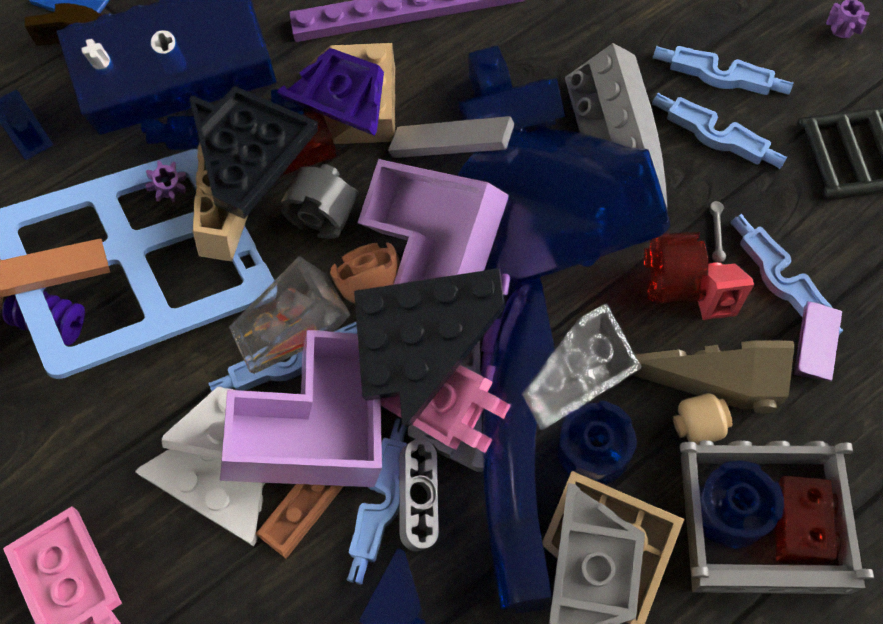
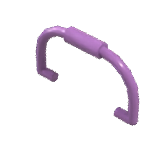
(489, 338)

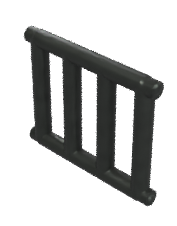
(842, 120)

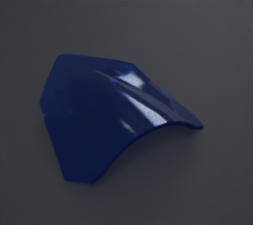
(568, 200)

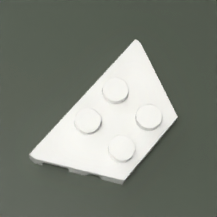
(202, 428)
(197, 483)

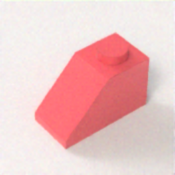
(726, 290)

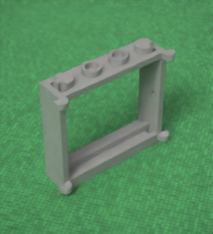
(789, 579)

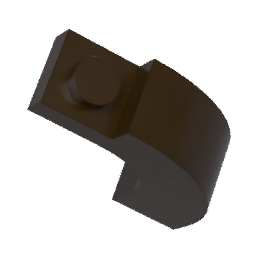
(44, 27)

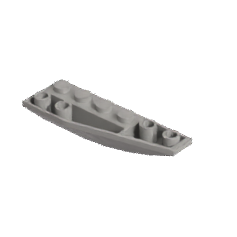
(614, 104)

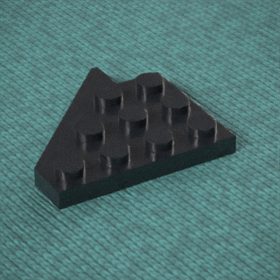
(421, 333)

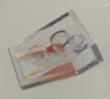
(279, 318)

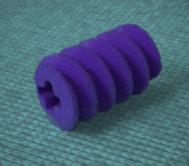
(67, 316)

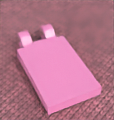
(456, 410)
(63, 573)

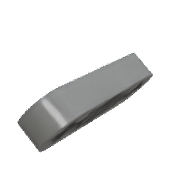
(406, 505)

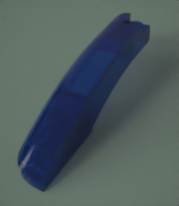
(514, 534)

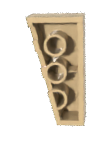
(214, 229)

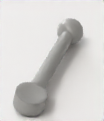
(716, 209)

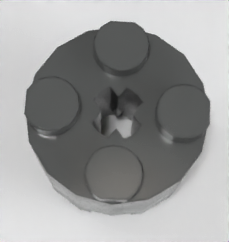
(319, 200)

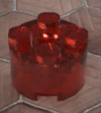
(676, 268)

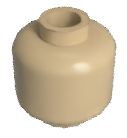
(703, 418)

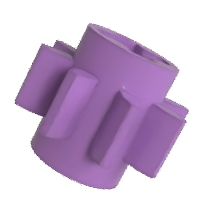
(847, 18)
(172, 175)

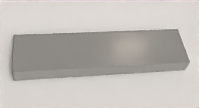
(452, 137)

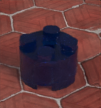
(602, 423)
(753, 491)

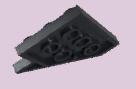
(247, 146)

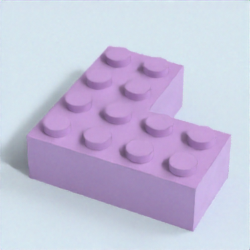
(441, 216)
(311, 436)

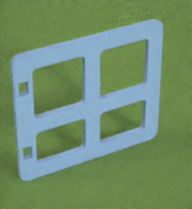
(128, 250)

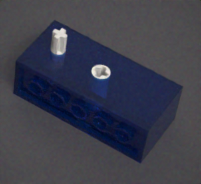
(160, 56)

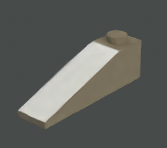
(745, 377)

